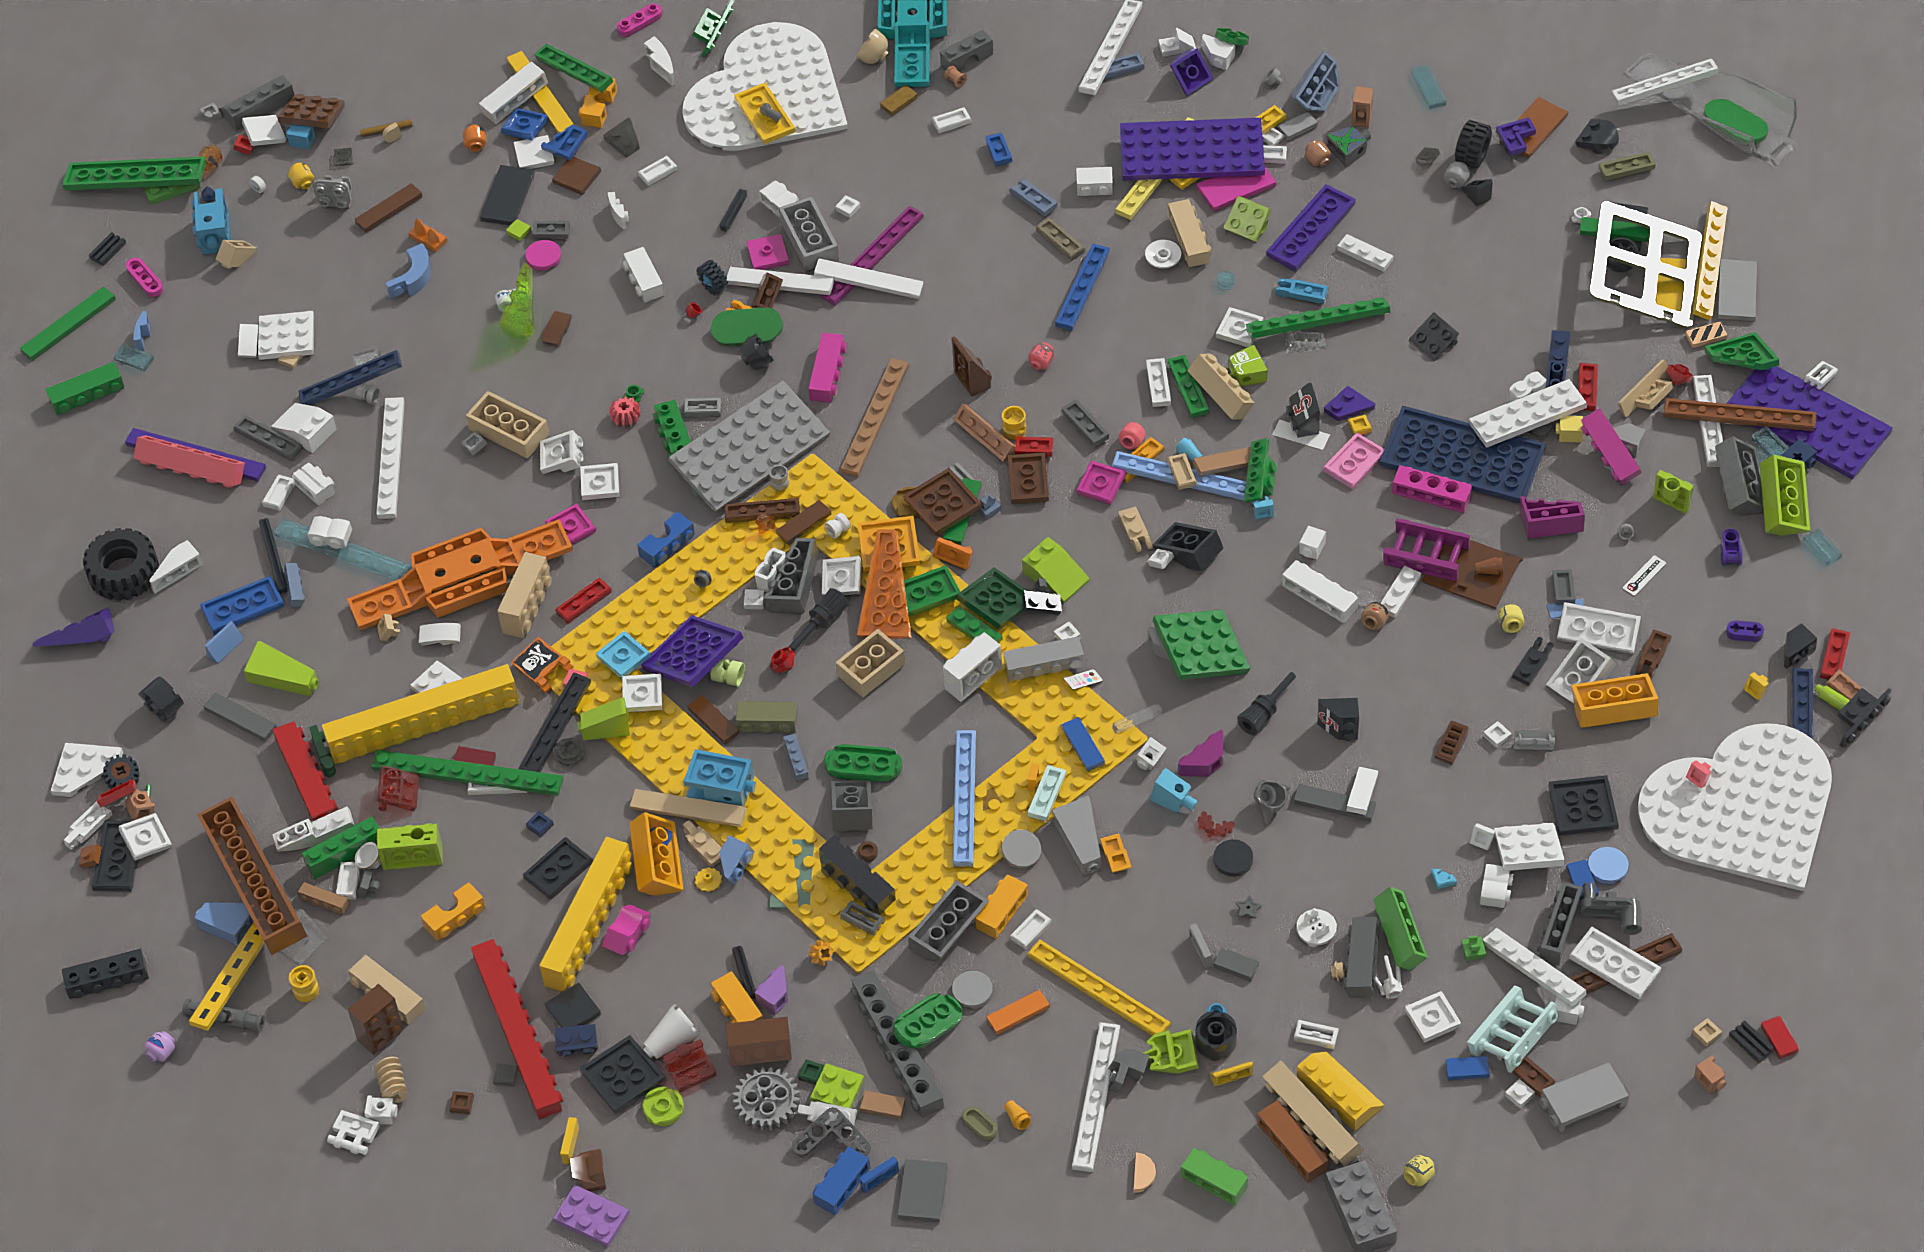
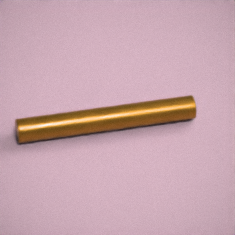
(377, 129)

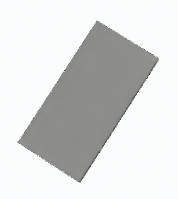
(1737, 290)

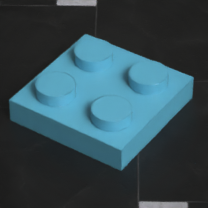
(623, 654)

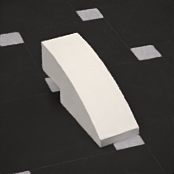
(659, 59)

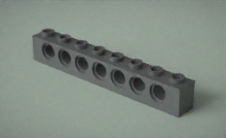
(924, 1102)

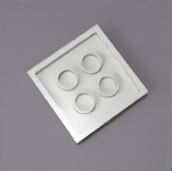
(286, 335)
(1529, 846)

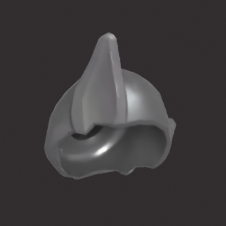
(1270, 798)

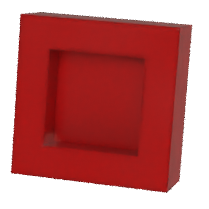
(243, 145)

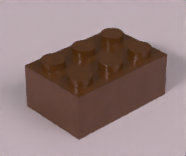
(375, 1019)

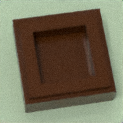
(461, 1102)

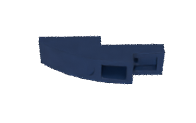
(1557, 357)

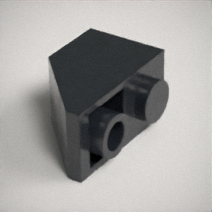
(1798, 644)

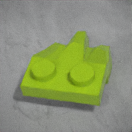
(1172, 1052)

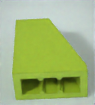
(605, 721)

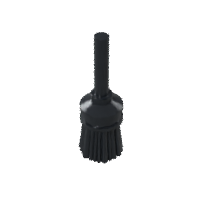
(822, 614)
(1262, 708)

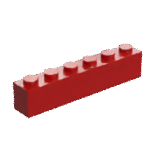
(304, 770)

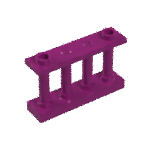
(1424, 564)

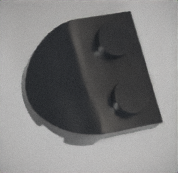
(1598, 135)

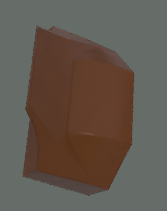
(589, 1170)

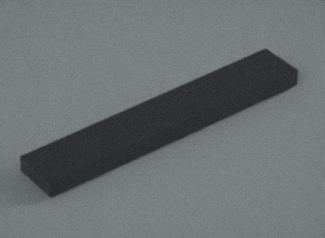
(556, 723)

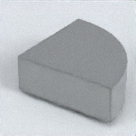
(210, 112)

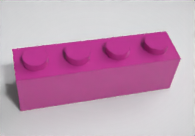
(826, 367)
(1610, 446)

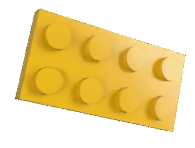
(766, 128)

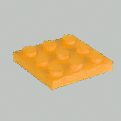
(906, 535)

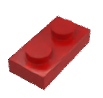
(1032, 445)

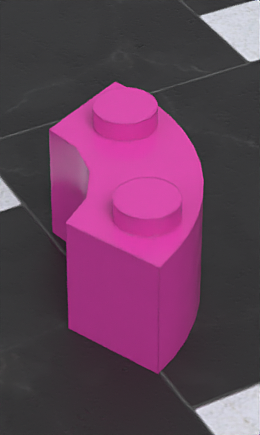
(626, 929)

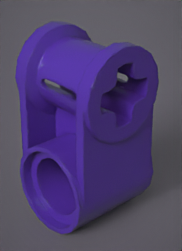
(1731, 550)

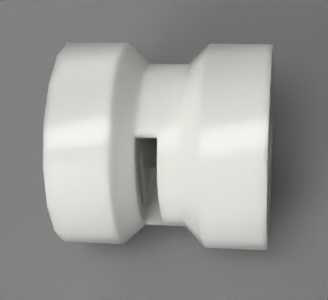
(836, 526)

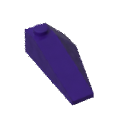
(91, 629)

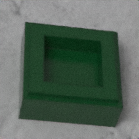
(810, 1072)

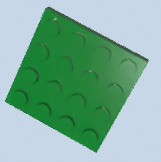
(1201, 644)

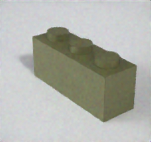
(766, 716)

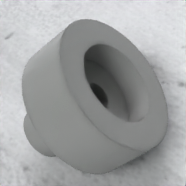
(1273, 77)

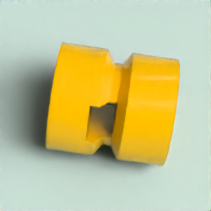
(1013, 422)
(304, 983)

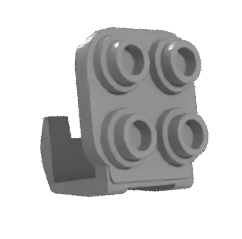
(333, 192)

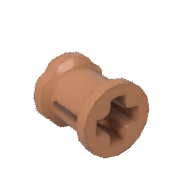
(955, 76)

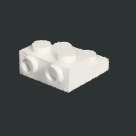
(561, 452)

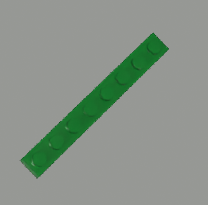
(1317, 318)

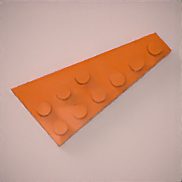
(885, 594)

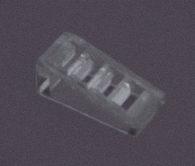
(1298, 341)

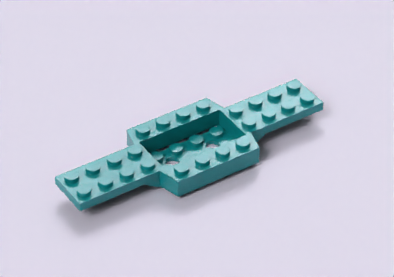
(912, 36)

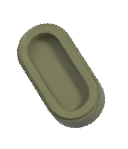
(979, 1124)

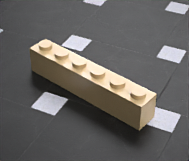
(1312, 1114)

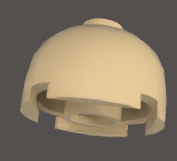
(874, 48)

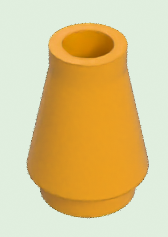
(1019, 1117)

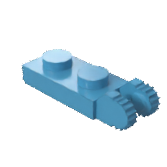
(1302, 290)

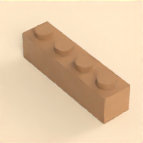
(323, 898)

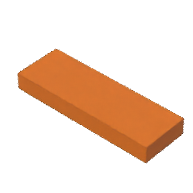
(1018, 1012)

